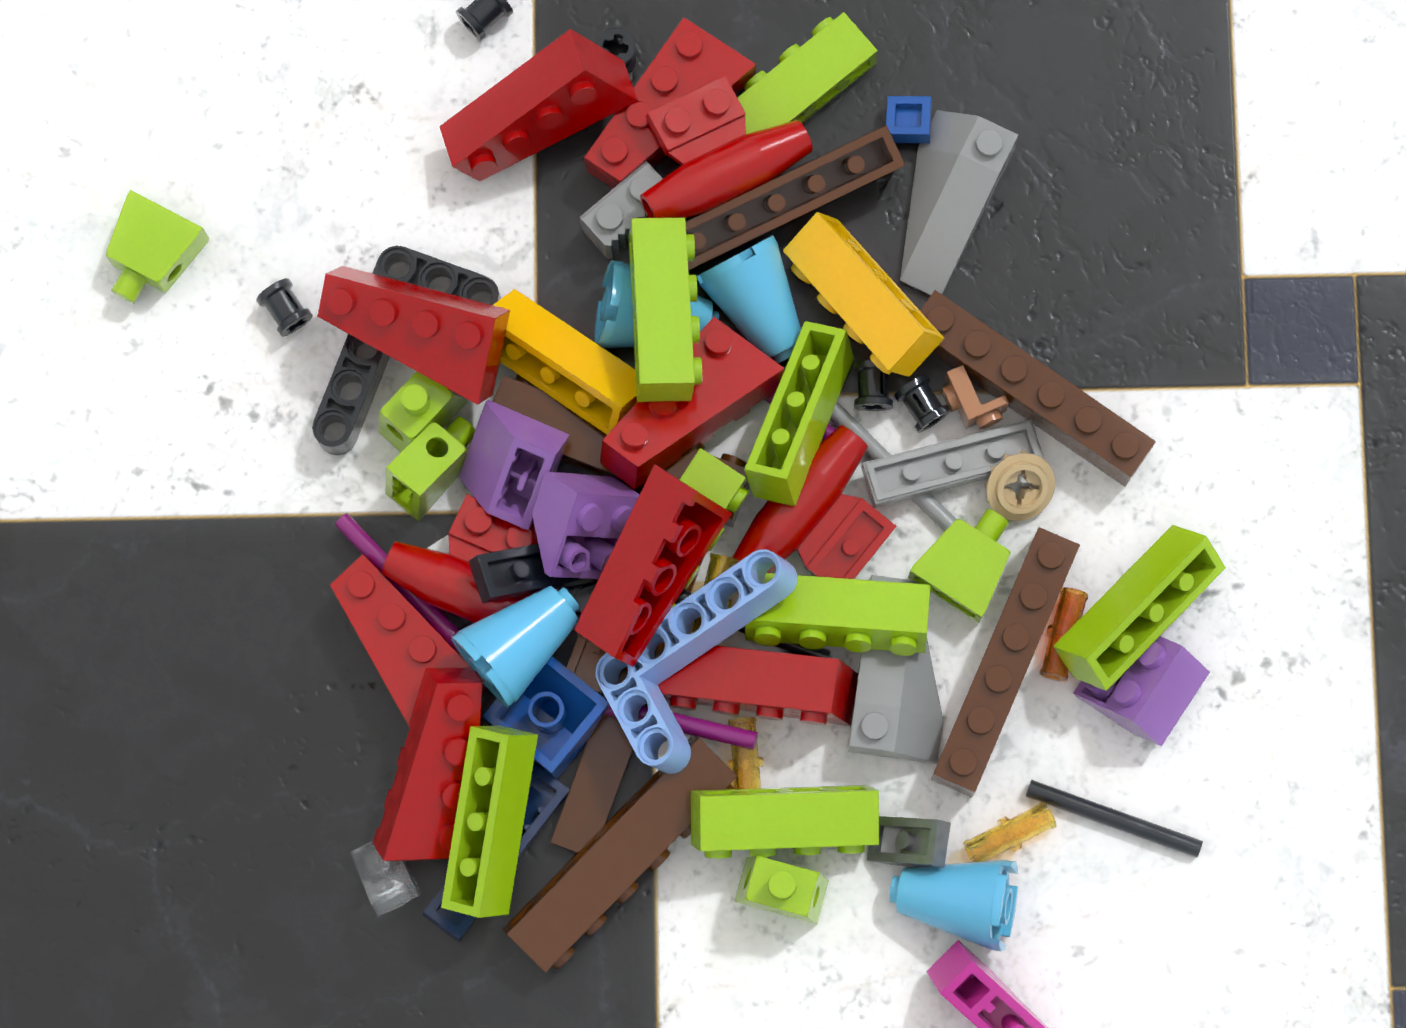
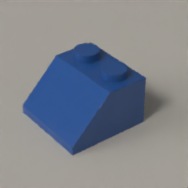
(558, 710)

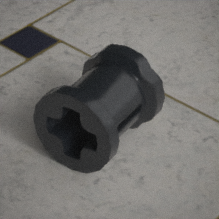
(482, 15)
(609, 41)
(284, 307)
(872, 388)
(922, 403)

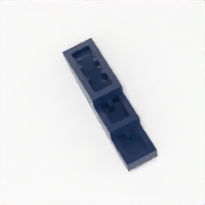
(543, 800)

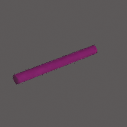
(377, 557)
(707, 729)

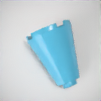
(756, 298)
(614, 312)
(517, 641)
(960, 899)

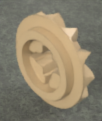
(1031, 498)

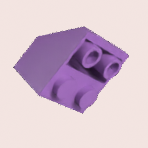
(510, 462)
(580, 522)
(1150, 692)

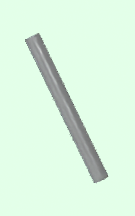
(875, 450)

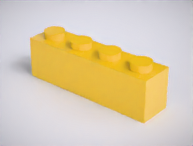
(862, 295)
(566, 363)

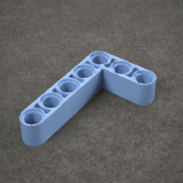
(683, 648)

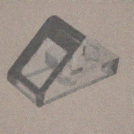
(386, 882)

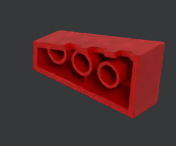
(682, 65)
(537, 106)
(423, 328)
(659, 432)
(650, 565)
(393, 633)
(765, 683)
(430, 768)

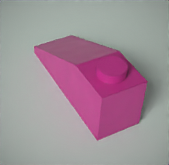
(979, 991)

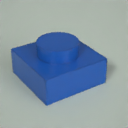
(909, 118)

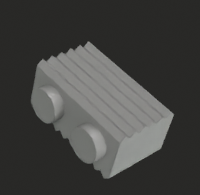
(610, 218)

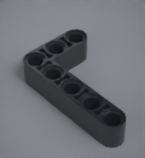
(370, 371)

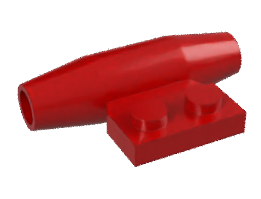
(716, 155)
(827, 528)
(447, 578)

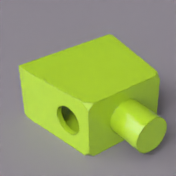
(151, 246)
(415, 407)
(428, 466)
(965, 564)
(782, 888)

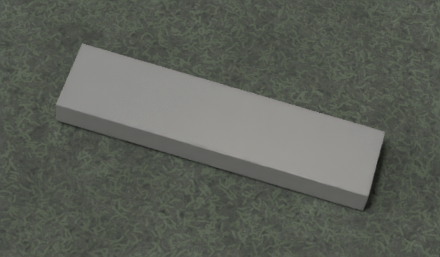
(946, 463)

